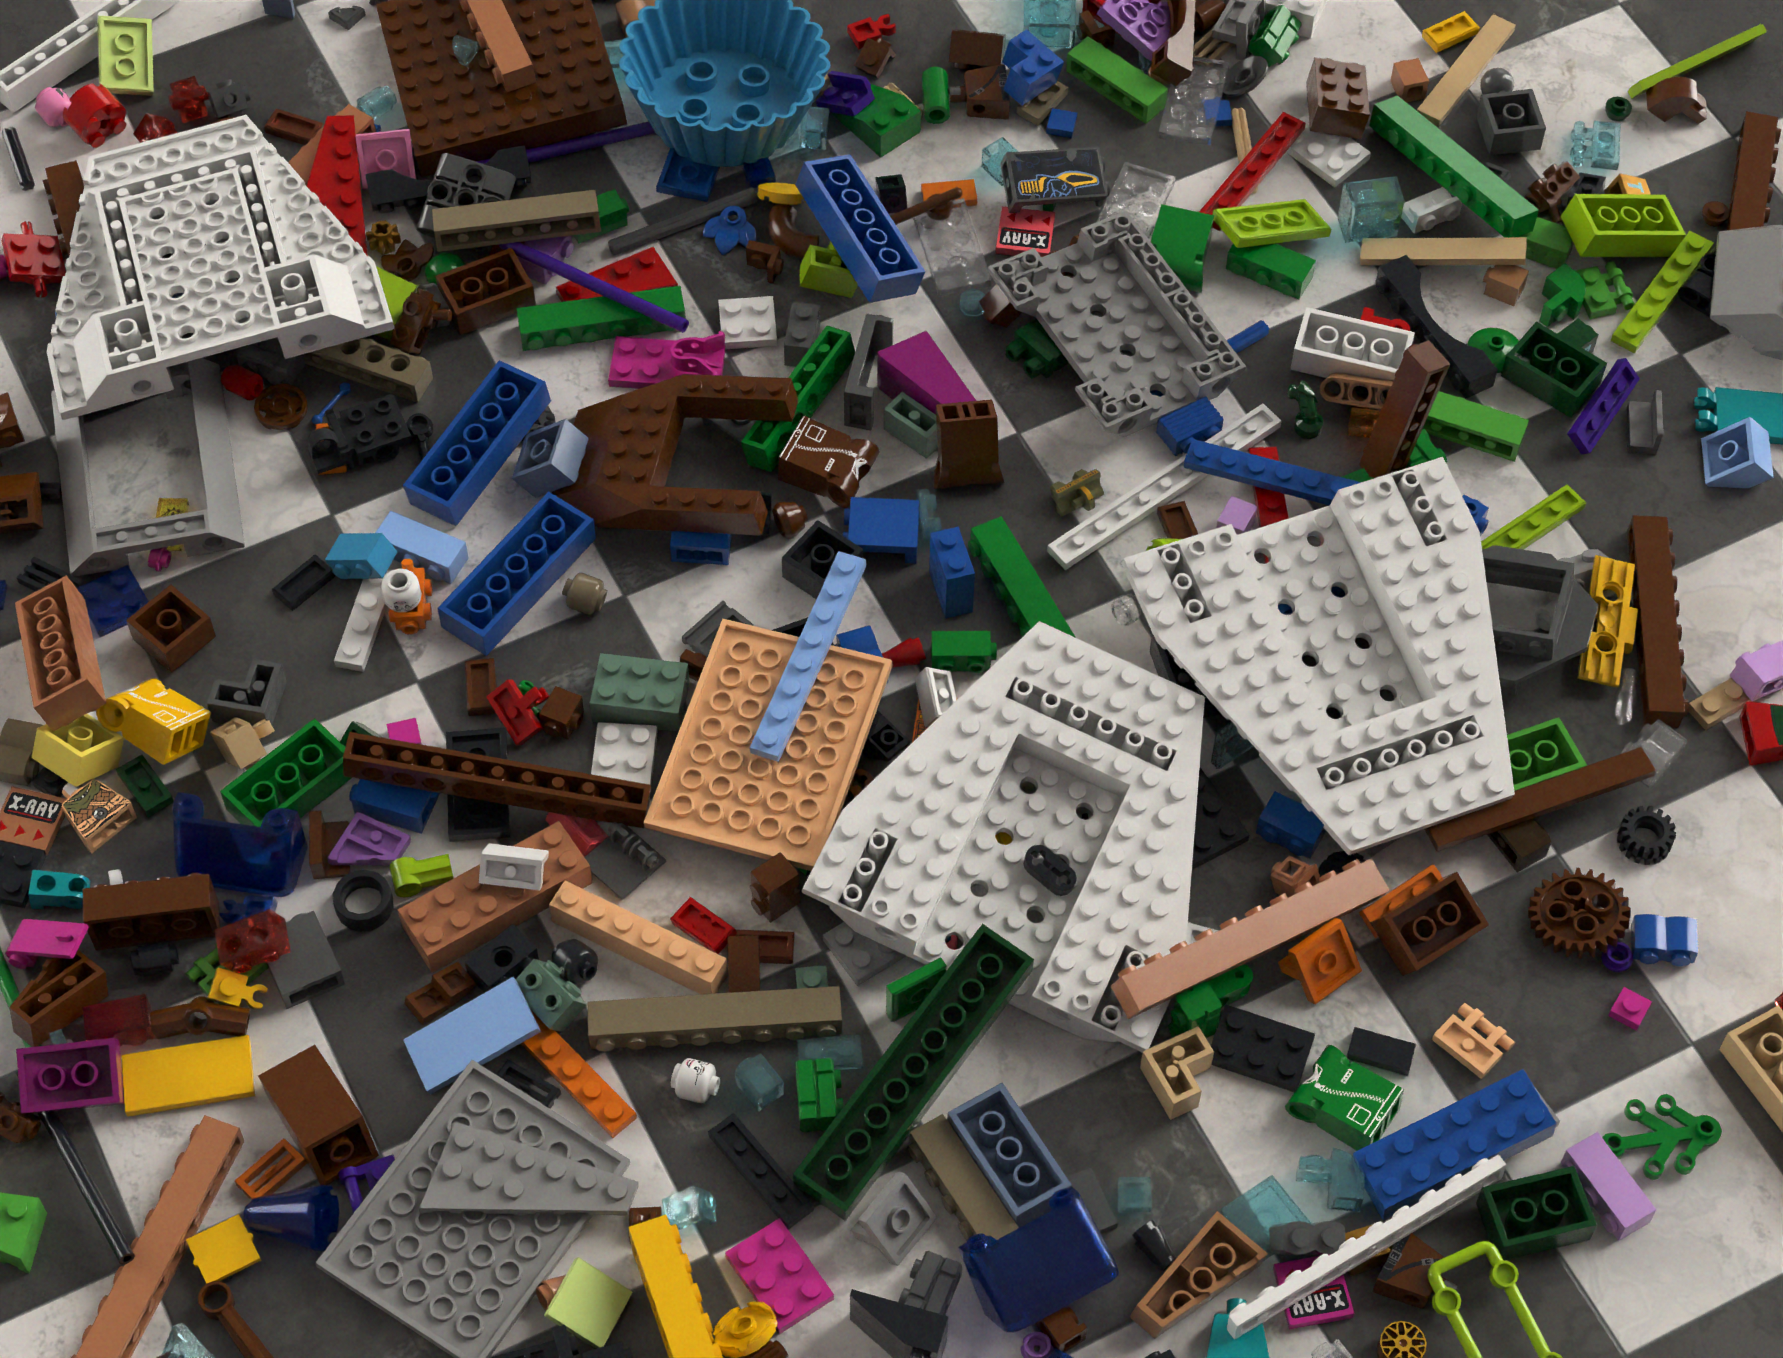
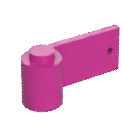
(44, 939)

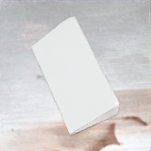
(935, 693)

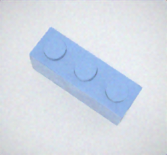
(429, 549)

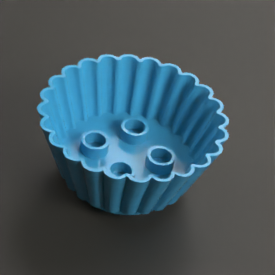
(724, 75)

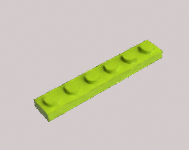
(1661, 292)

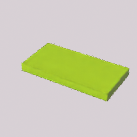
(1271, 223)

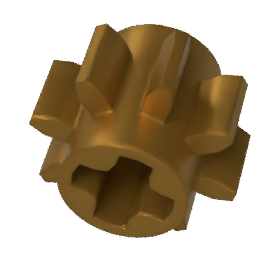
(383, 237)

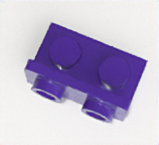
(847, 95)

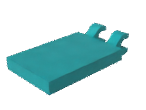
(1738, 404)

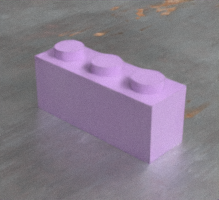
(1609, 1187)

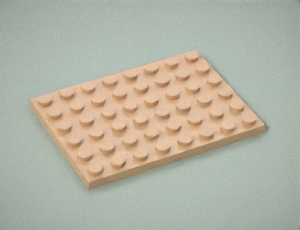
(754, 804)

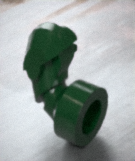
(1307, 422)

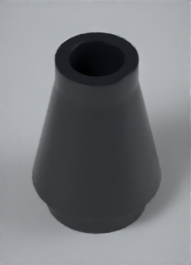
(1154, 1244)

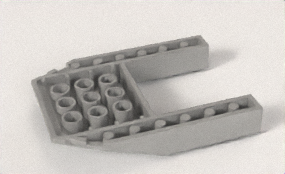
(1750, 286)

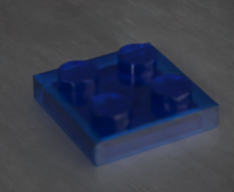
(112, 600)

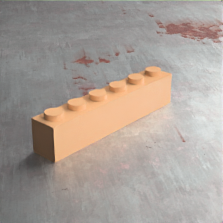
(638, 939)

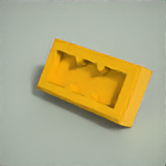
(1450, 31)

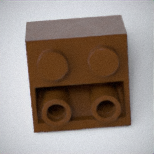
(20, 503)

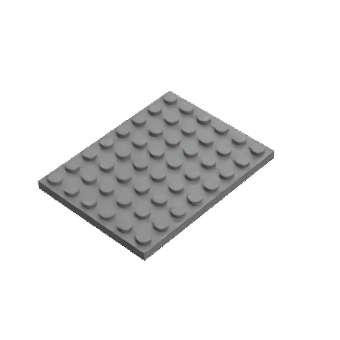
(467, 1272)

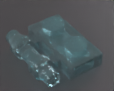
(1605, 144)

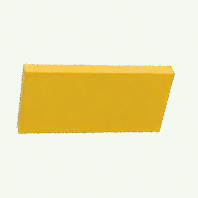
(188, 1075)

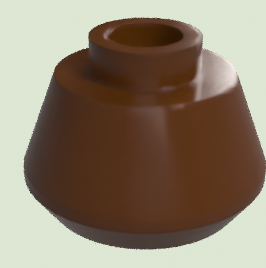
(789, 518)

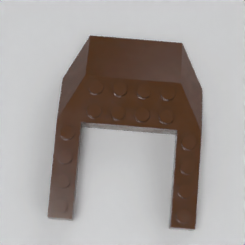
(635, 444)

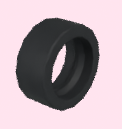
(363, 921)

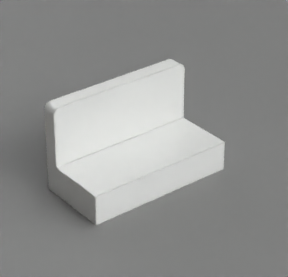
(512, 866)

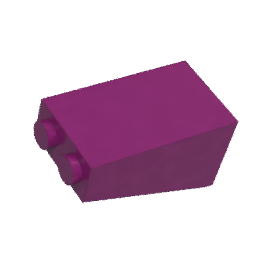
(920, 372)

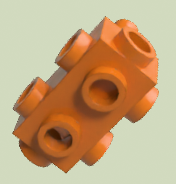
(413, 620)

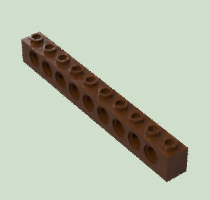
(496, 780)

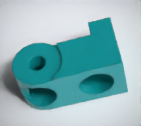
(57, 889)

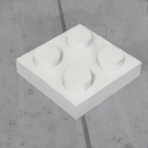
(748, 322)

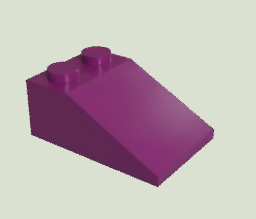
(70, 1076)

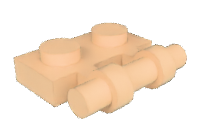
(1470, 1047)

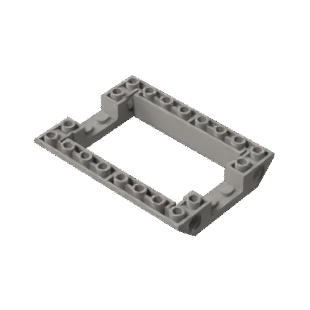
(200, 531)

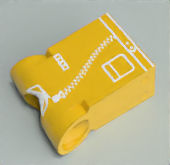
(156, 720)

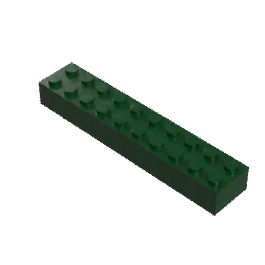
(913, 1072)

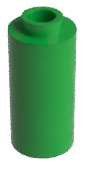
(935, 95)

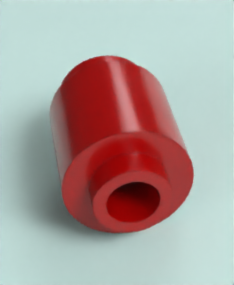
(242, 382)

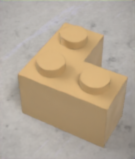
(1171, 1070)

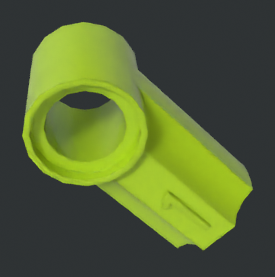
(412, 875)

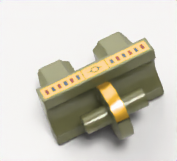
(1078, 493)

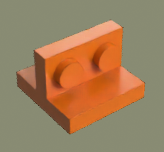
(1322, 961)

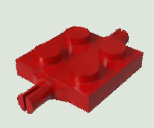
(33, 258)

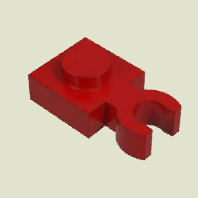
(867, 28)

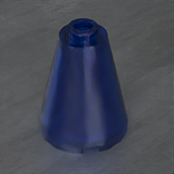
(296, 1216)

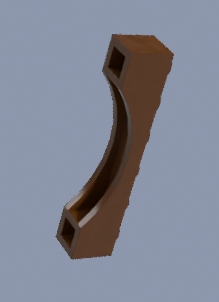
(1175, 56)

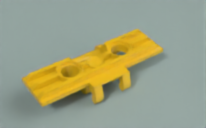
(1614, 622)

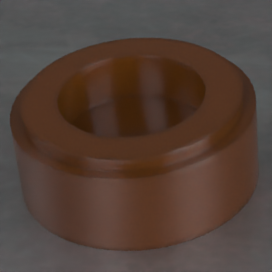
(941, 212)

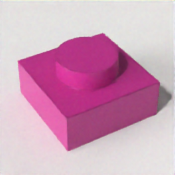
(1630, 1008)

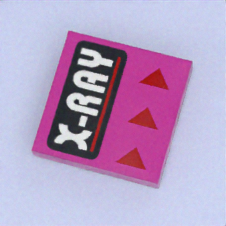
(1322, 1306)

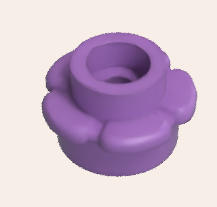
(1036, 1339)

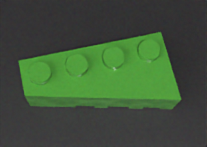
(20, 1229)

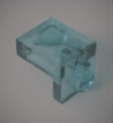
(690, 1207)

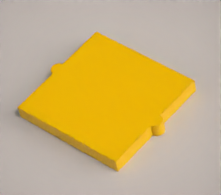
(223, 1249)

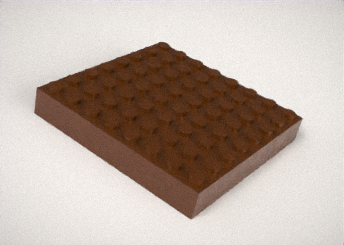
(466, 110)

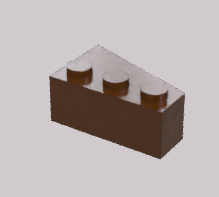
(57, 997)

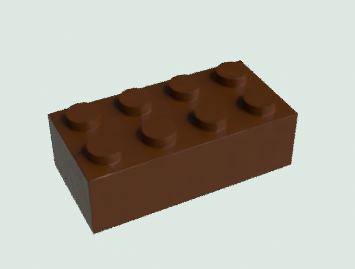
(151, 911)

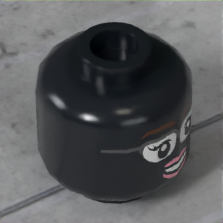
(575, 961)

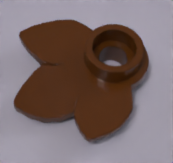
(408, 260)

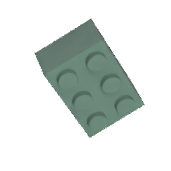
(639, 691)

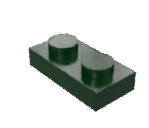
(145, 785)

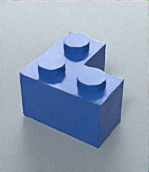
(1031, 67)

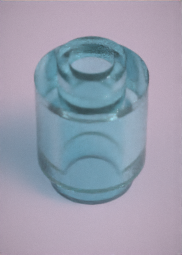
(377, 102)

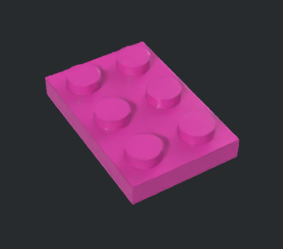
(780, 1274)

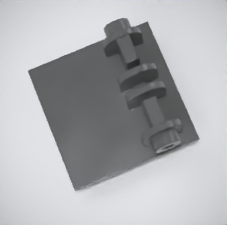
(623, 860)

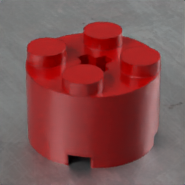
(95, 114)

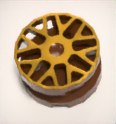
(1401, 1342)

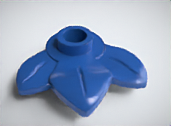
(728, 232)

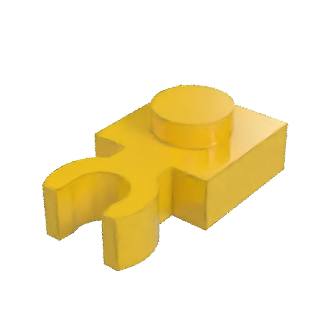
(231, 989)

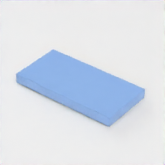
(471, 1032)

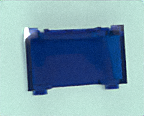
(239, 855)
(1039, 1264)

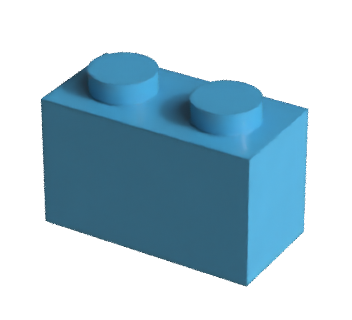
(361, 555)

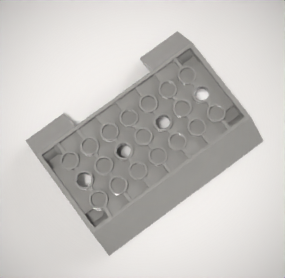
(1143, 312)

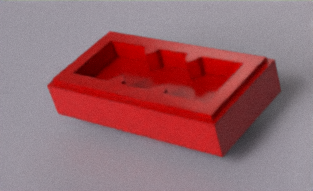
(703, 925)

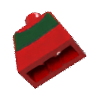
(1762, 732)

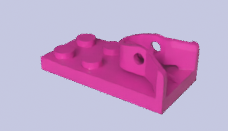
(650, 361)

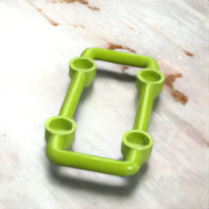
(1503, 1276)

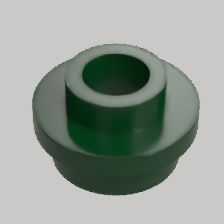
(1618, 108)

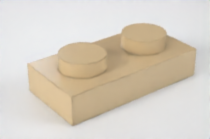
(1718, 703)

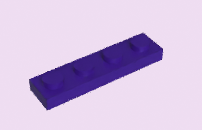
(1603, 406)

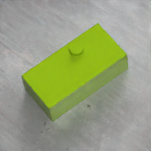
(1622, 225)

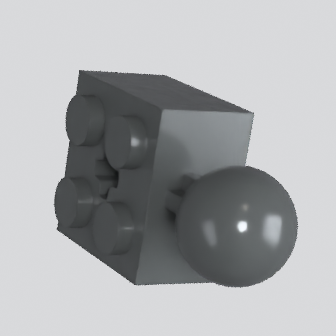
(1508, 117)

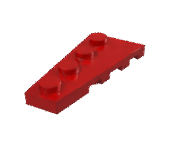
(631, 274)

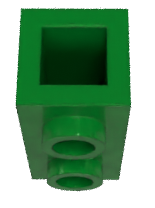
(612, 215)
(962, 651)

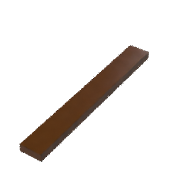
(1545, 798)

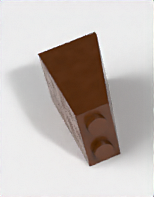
(318, 1114)

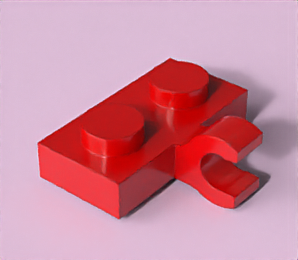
(516, 710)

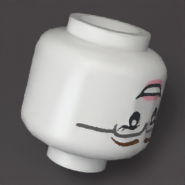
(401, 590)
(695, 1080)

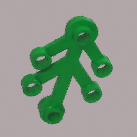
(1666, 1135)

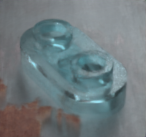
(927, 505)

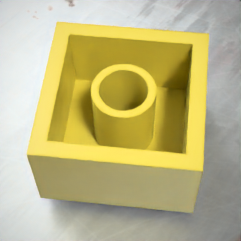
(78, 750)

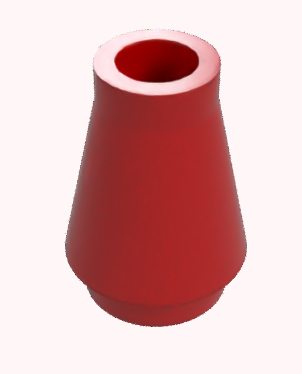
(906, 653)

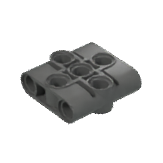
(452, 179)

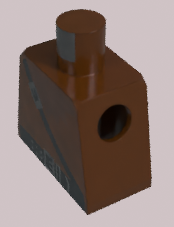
(983, 93)
(1406, 1273)

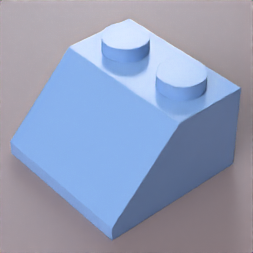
(1737, 456)

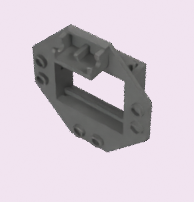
(1528, 653)

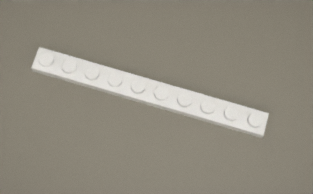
(1156, 491)
(1356, 1251)

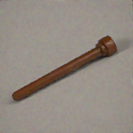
(927, 205)

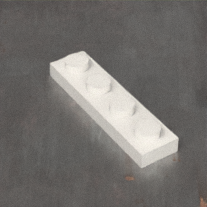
(362, 626)

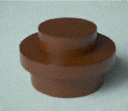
(1715, 213)

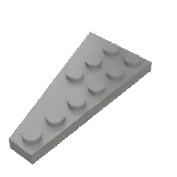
(513, 1178)

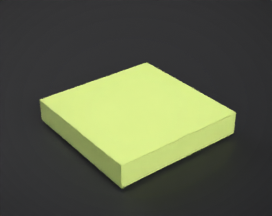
(588, 1303)

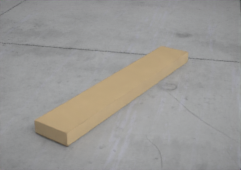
(1466, 69)
(1445, 251)

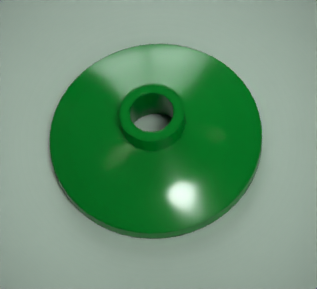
(1495, 344)

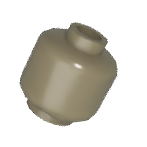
(584, 593)

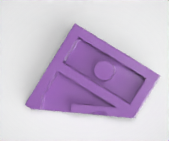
(369, 843)

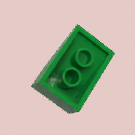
(885, 121)

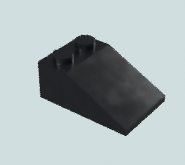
(898, 1327)

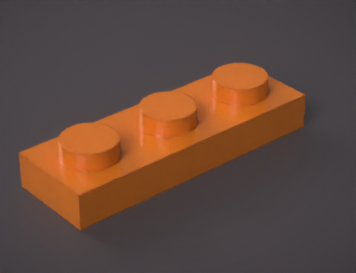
(1399, 895)

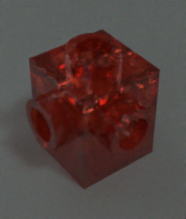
(188, 99)
(153, 127)

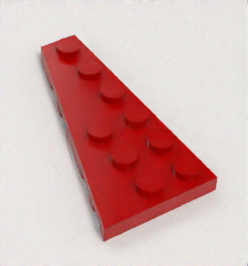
(337, 175)

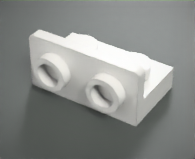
(1430, 210)

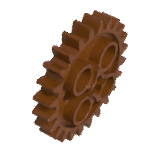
(1579, 913)

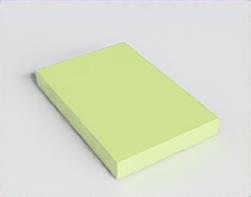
(125, 55)

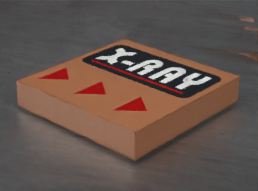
(31, 818)

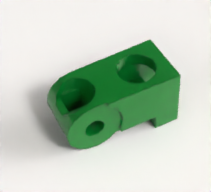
(1232, 984)

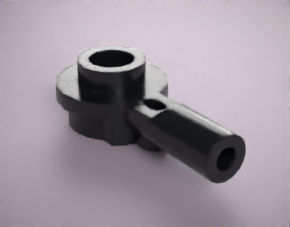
(420, 429)

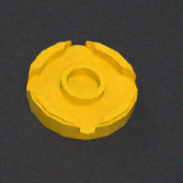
(780, 193)
(745, 1329)

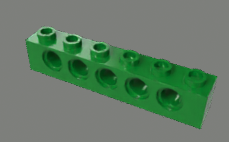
(812, 382)

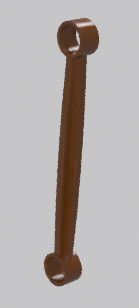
(234, 1324)

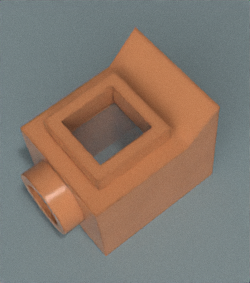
(1291, 874)

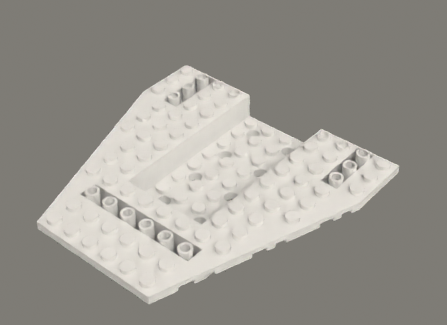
(180, 197)
(1410, 589)
(1086, 737)

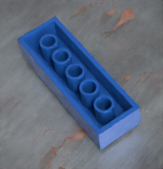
(860, 228)
(477, 443)
(517, 573)
(1451, 1141)

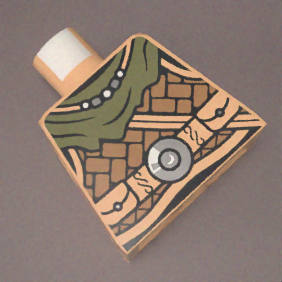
(96, 812)

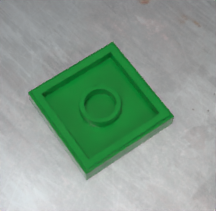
(911, 990)

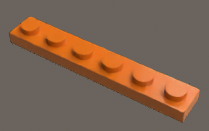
(579, 1080)

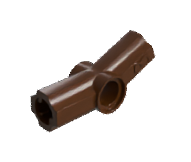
(182, 1020)

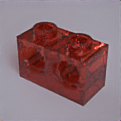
(251, 937)

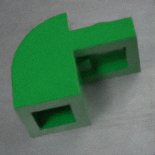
(1565, 295)

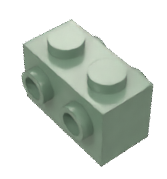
(550, 995)

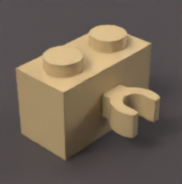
(241, 742)

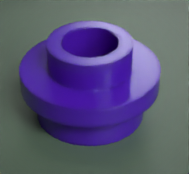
(1622, 951)

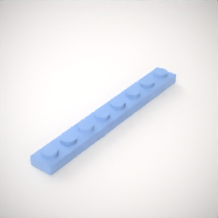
(808, 656)

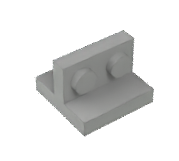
(1239, 24)
(895, 1219)

